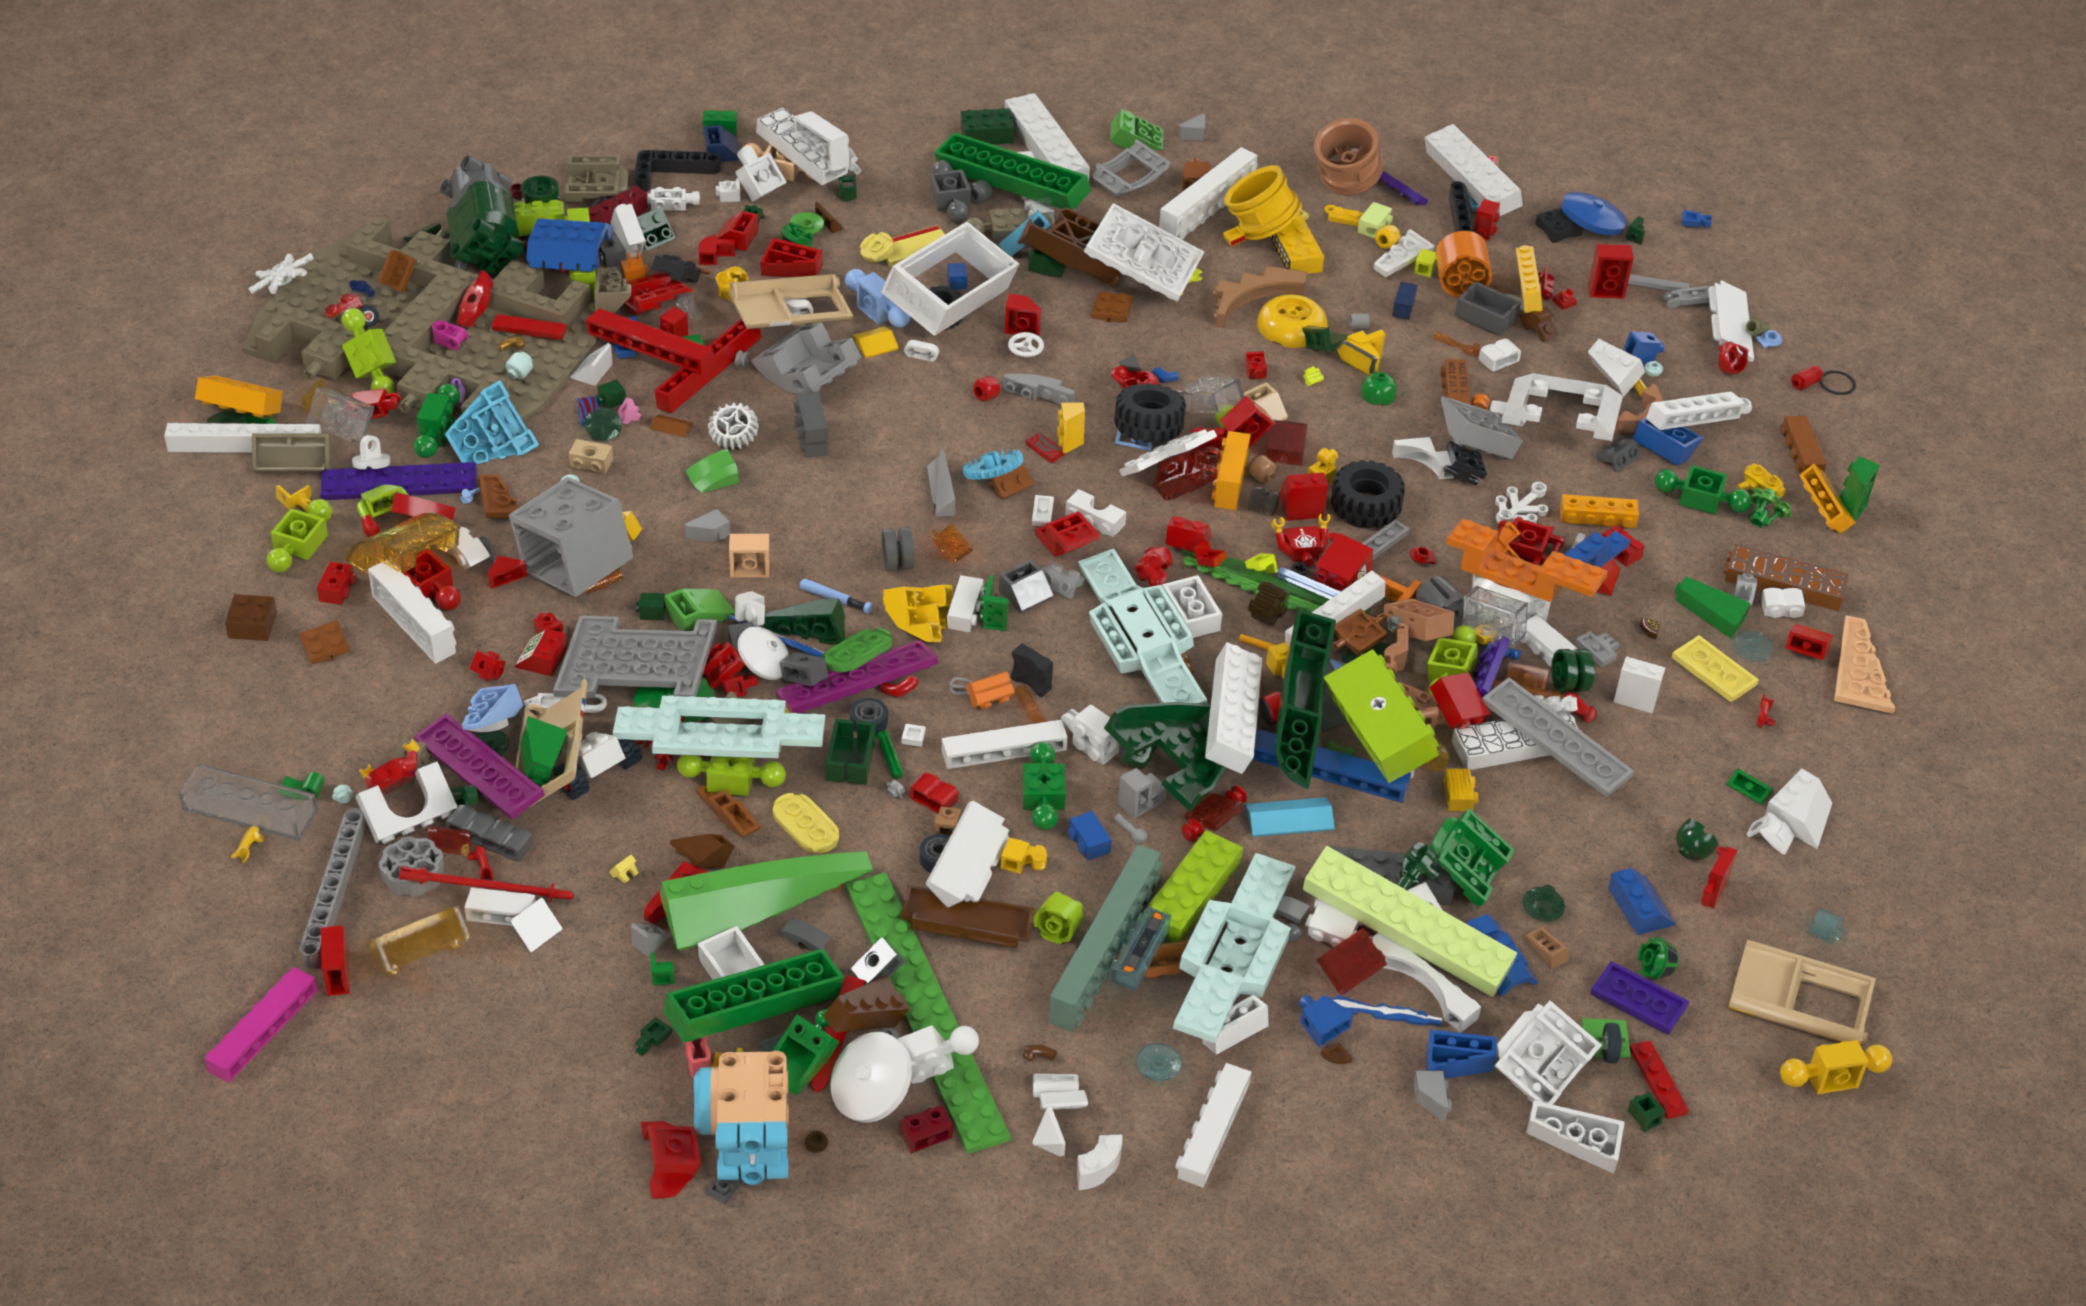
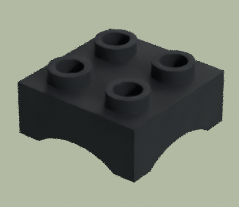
(1557, 225)
(679, 269)
(1032, 669)

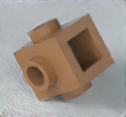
(946, 820)

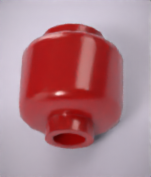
(986, 388)

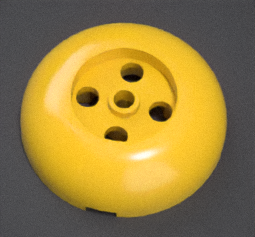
(1286, 315)

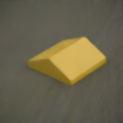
(875, 341)

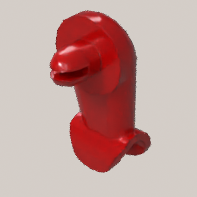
(1765, 706)
(1587, 712)
(480, 855)

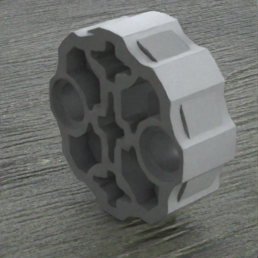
(414, 854)

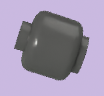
(980, 191)

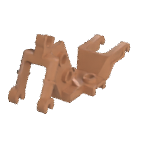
(1395, 658)

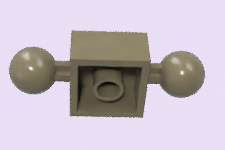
(1002, 223)

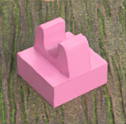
(628, 411)

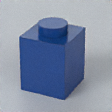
(957, 276)

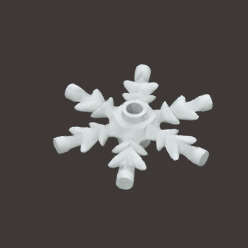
(281, 273)

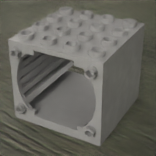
(571, 536)

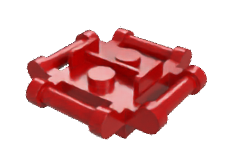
(1533, 540)

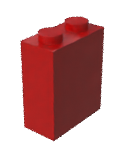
(1459, 700)
(335, 960)

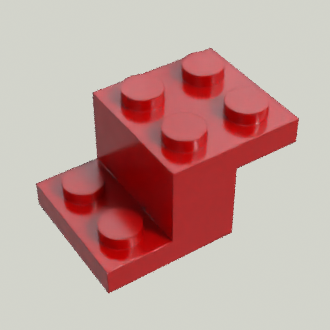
(1066, 534)

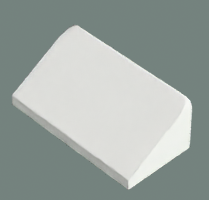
(1054, 1083)
(1063, 1100)

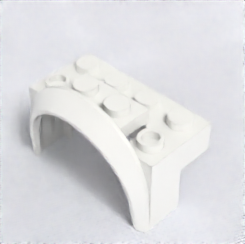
(1535, 605)

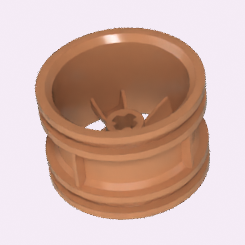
(1353, 171)

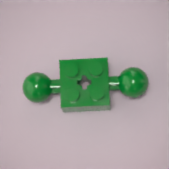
(435, 420)
(1703, 490)
(1043, 786)

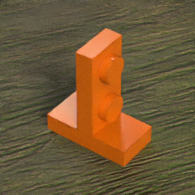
(1397, 592)

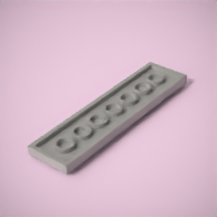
(1558, 737)

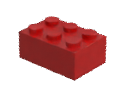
(1610, 271)

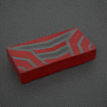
(1045, 447)

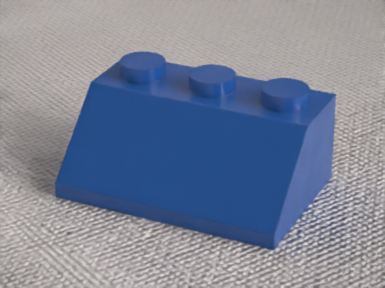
(1672, 444)
(1639, 901)

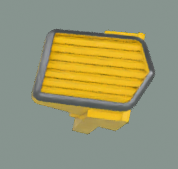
(1363, 351)

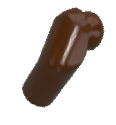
(1039, 1049)

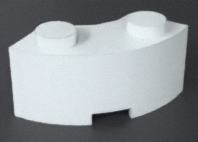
(469, 550)
(1100, 1162)

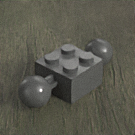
(950, 190)

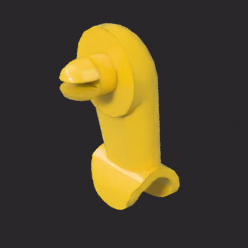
(249, 837)

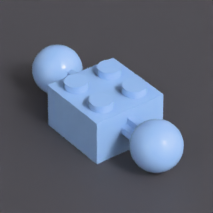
(872, 301)

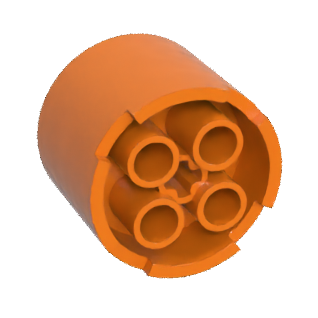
(1462, 261)

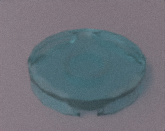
(1747, 648)

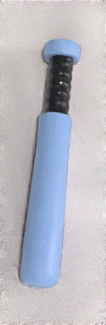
(828, 593)

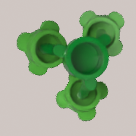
(1760, 515)

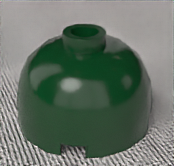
(1694, 841)

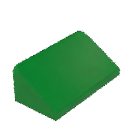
(1750, 786)

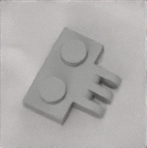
(1600, 647)

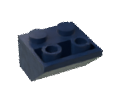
(721, 141)

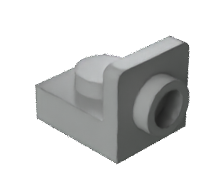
(1745, 587)

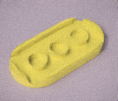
(806, 823)

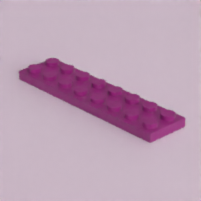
(878, 670)
(480, 766)

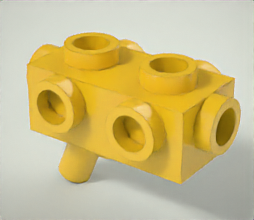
(1757, 477)

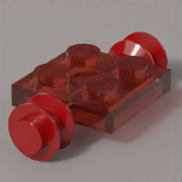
(1213, 812)

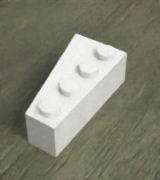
(823, 139)
(1578, 1133)

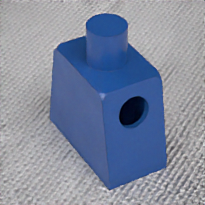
(1643, 346)
(1324, 1018)

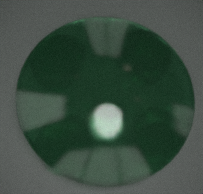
(603, 424)
(1544, 903)

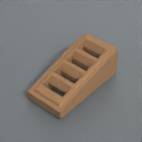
(1552, 958)

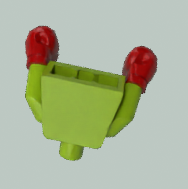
(376, 503)

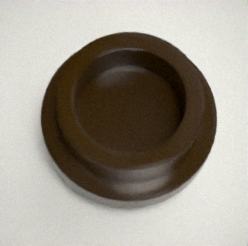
(816, 1141)

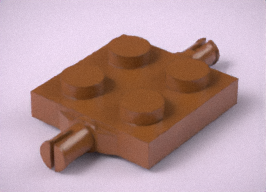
(1359, 632)

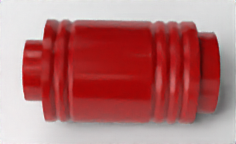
(1806, 377)

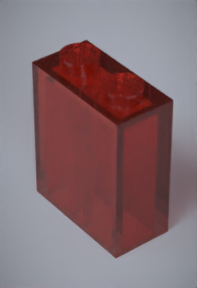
(1286, 442)
(1352, 961)

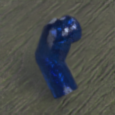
(362, 286)

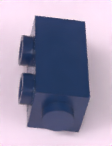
(1405, 300)

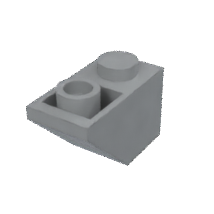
(1431, 1092)

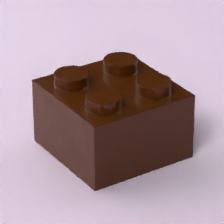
(251, 617)

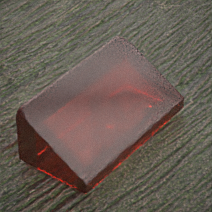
(451, 840)

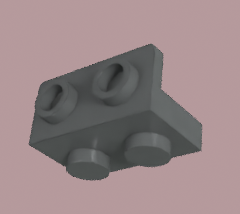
(1620, 453)

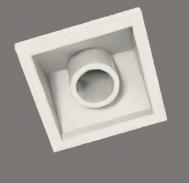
(594, 366)

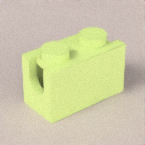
(1374, 219)

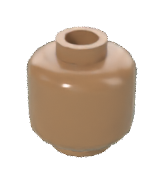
(1262, 469)

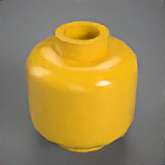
(1387, 236)

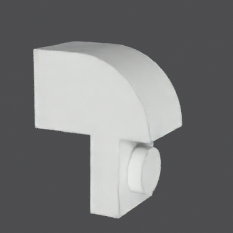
(750, 607)

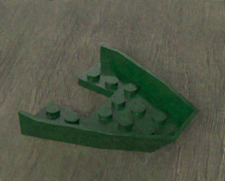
(1181, 733)

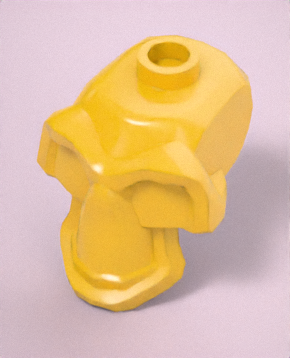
(730, 275)

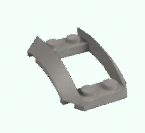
(1105, 176)

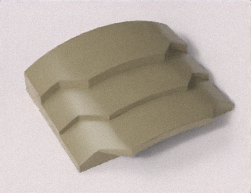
(595, 177)

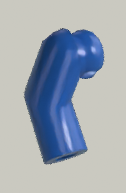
(1164, 376)

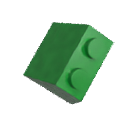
(541, 749)

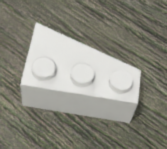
(1616, 365)

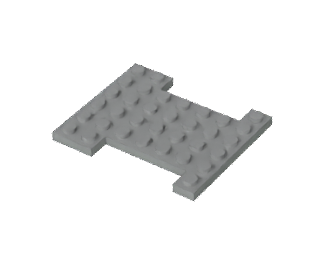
(634, 657)

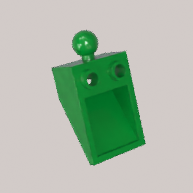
(802, 1055)

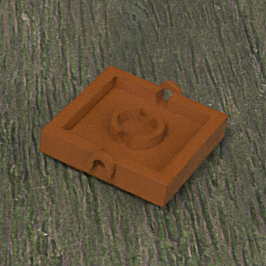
(1112, 306)
(324, 641)

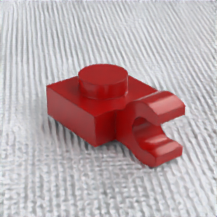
(739, 684)

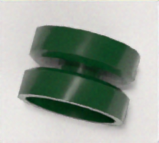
(540, 189)
(1572, 670)

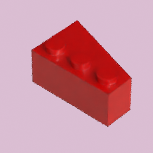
(790, 260)

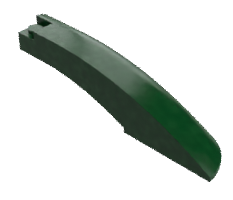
(1303, 695)

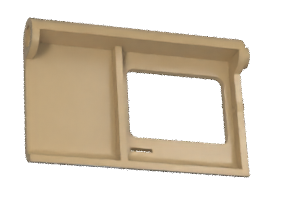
(764, 305)

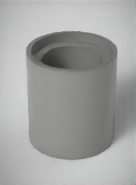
(1359, 321)

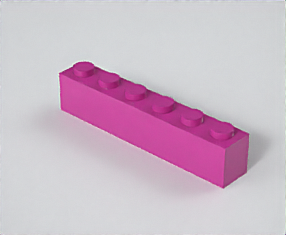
(260, 1024)

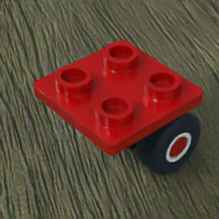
(352, 301)

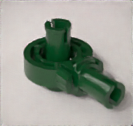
(1415, 863)

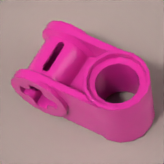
(447, 335)

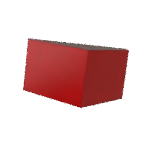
(505, 571)

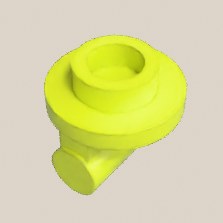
(1313, 376)

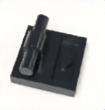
(1466, 462)

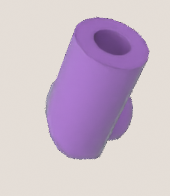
(457, 382)

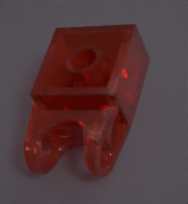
(1185, 472)

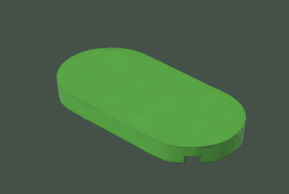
(857, 650)

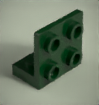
(1321, 338)

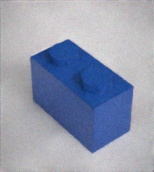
(1089, 835)

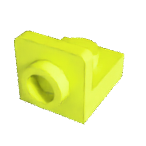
(1262, 562)

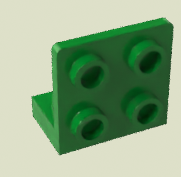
(995, 608)

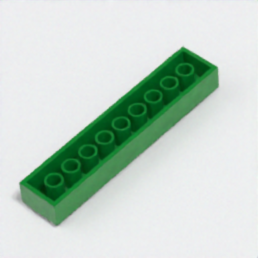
(1015, 171)

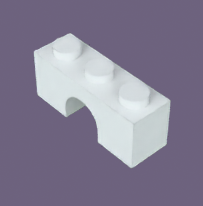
(1107, 521)

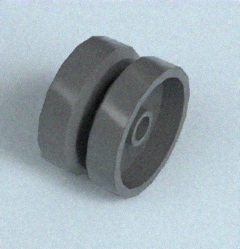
(899, 547)

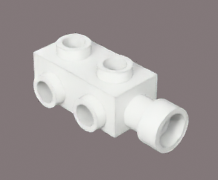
(670, 201)

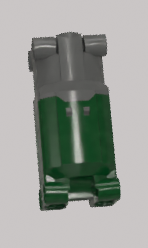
(482, 217)

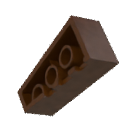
(868, 1007)

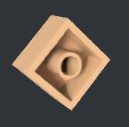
(749, 555)

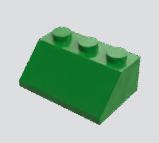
(1859, 485)

